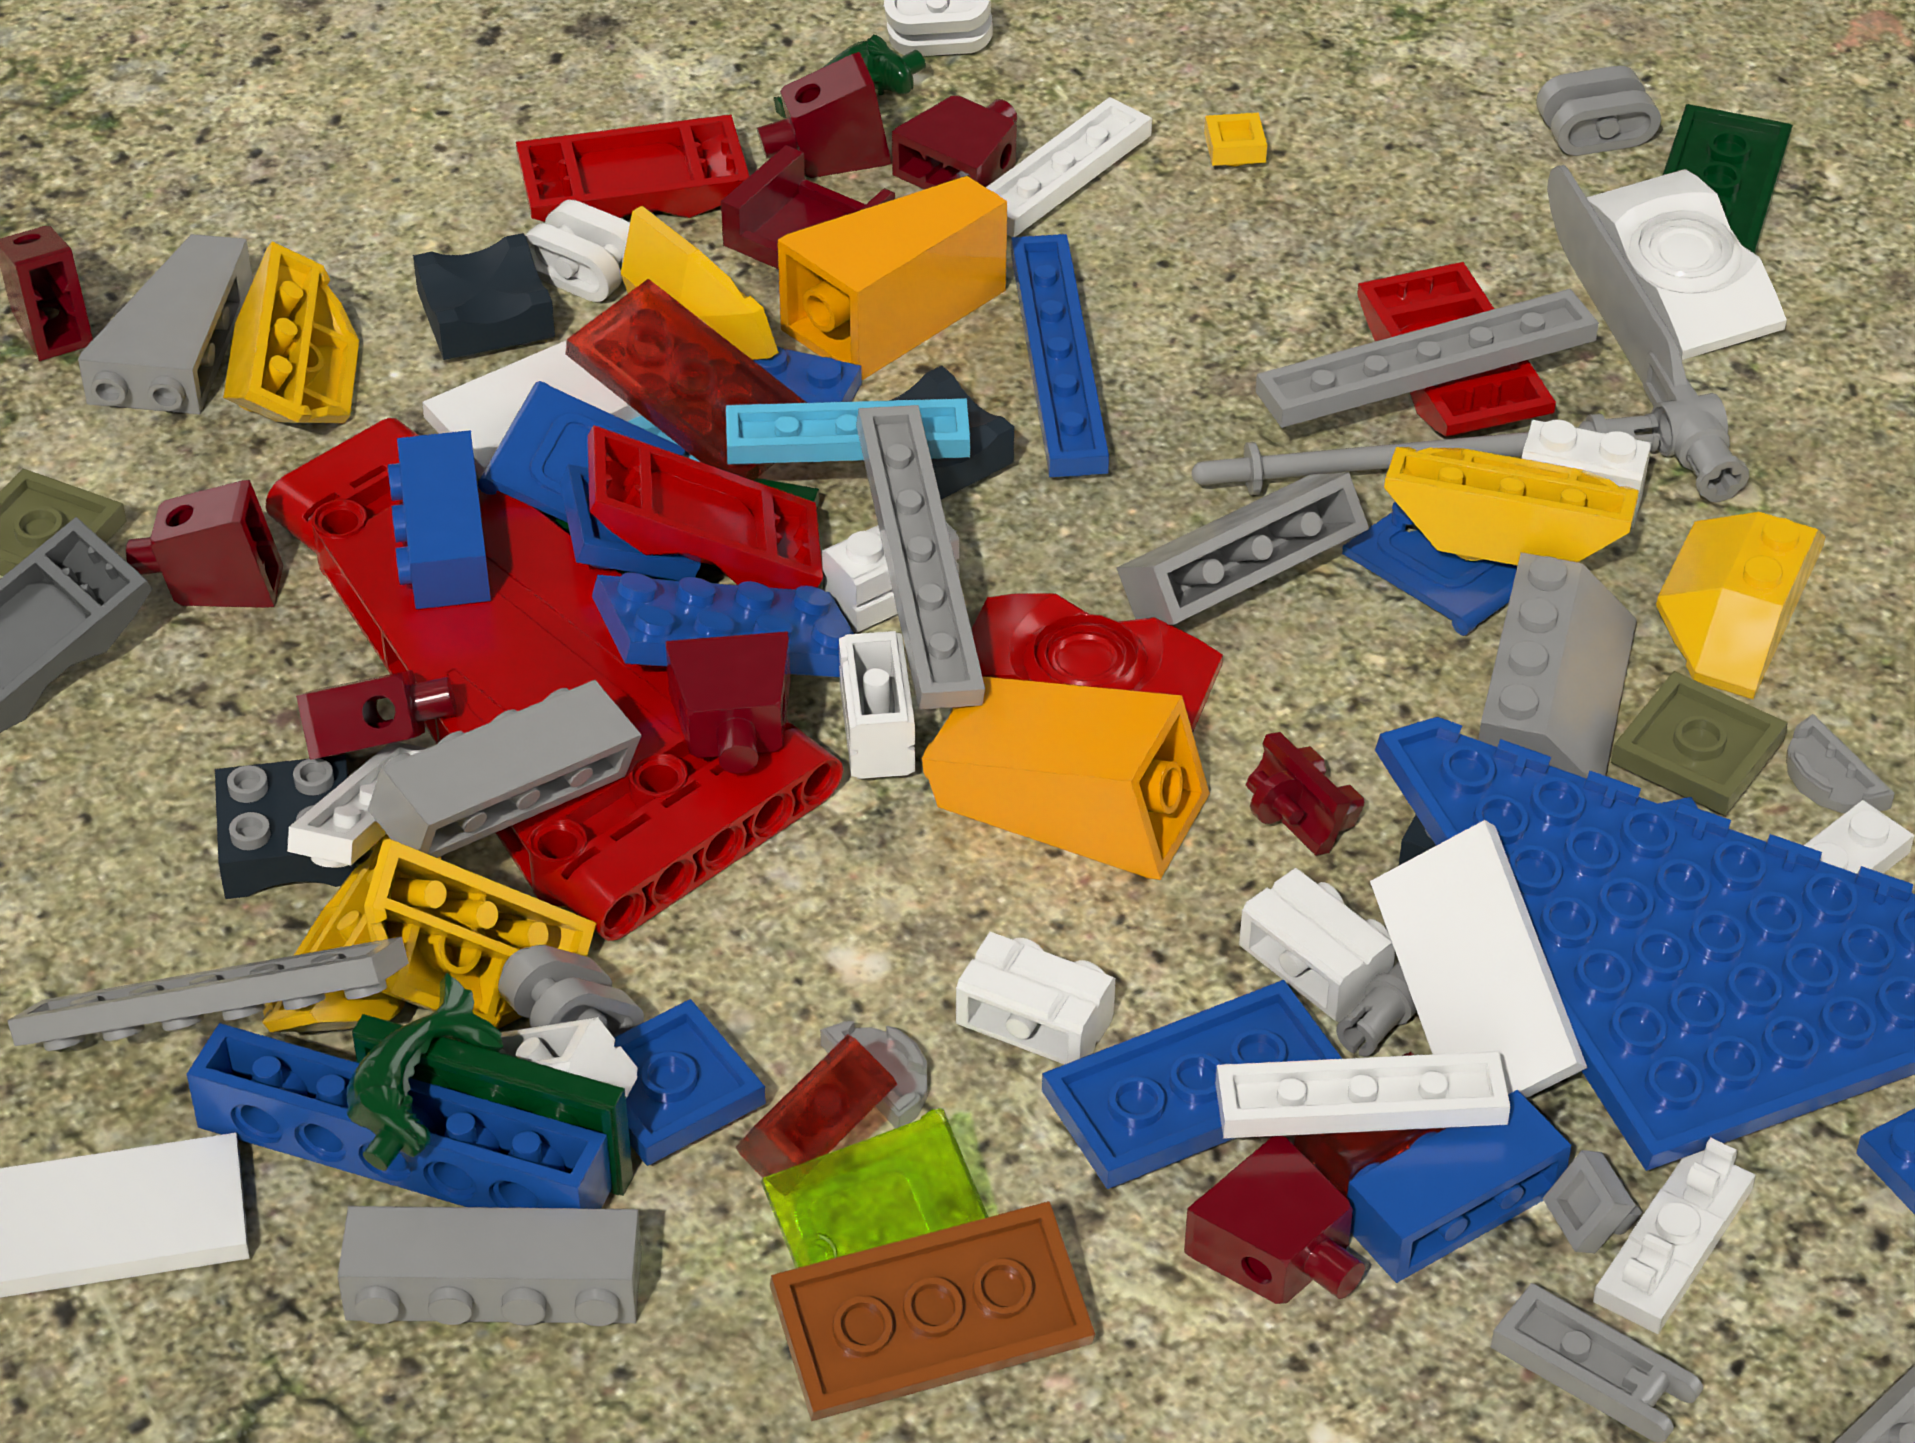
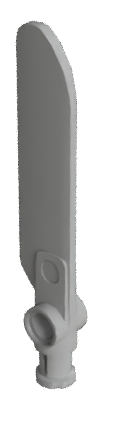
(1688, 423)

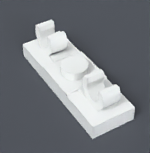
(1675, 1237)

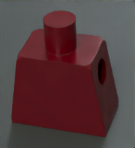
(831, 120)
(956, 142)
(42, 274)
(212, 549)
(731, 695)
(347, 715)
(1275, 1226)

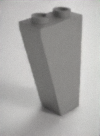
(172, 332)

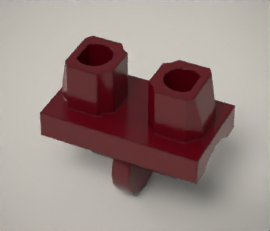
(1294, 790)

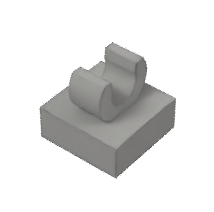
(1590, 1202)

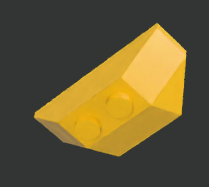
(695, 282)
(292, 344)
(1507, 505)
(1736, 595)
(337, 926)
(459, 928)

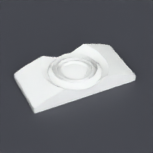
(1690, 262)

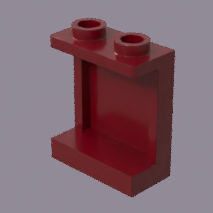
(780, 202)

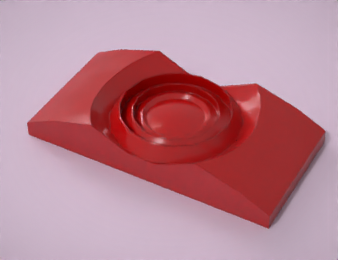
(659, 166)
(1465, 404)
(702, 512)
(1059, 643)

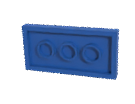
(650, 611)
(1157, 1092)

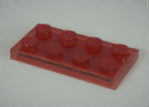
(675, 372)

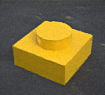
(1235, 139)

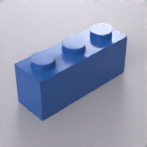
(439, 520)
(1454, 1188)

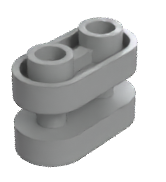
(1598, 110)
(564, 987)

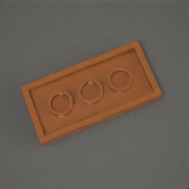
(931, 1310)

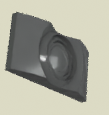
(59, 611)

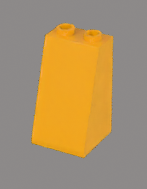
(893, 273)
(1074, 769)

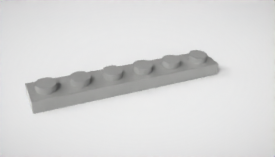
(1425, 357)
(920, 558)
(232, 990)

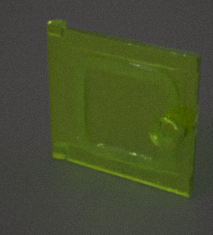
(875, 1192)

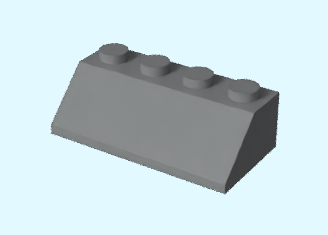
(1559, 666)

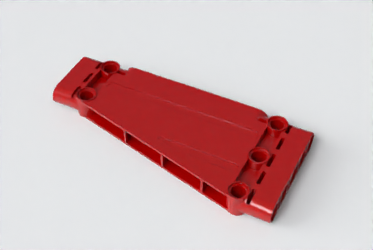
(612, 850)

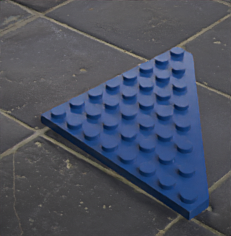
(1694, 961)

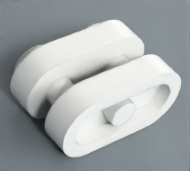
(938, 26)
(580, 250)

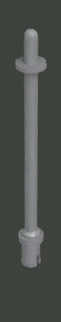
(1256, 468)

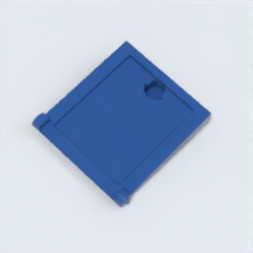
(545, 439)
(1442, 580)

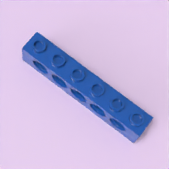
(477, 1148)

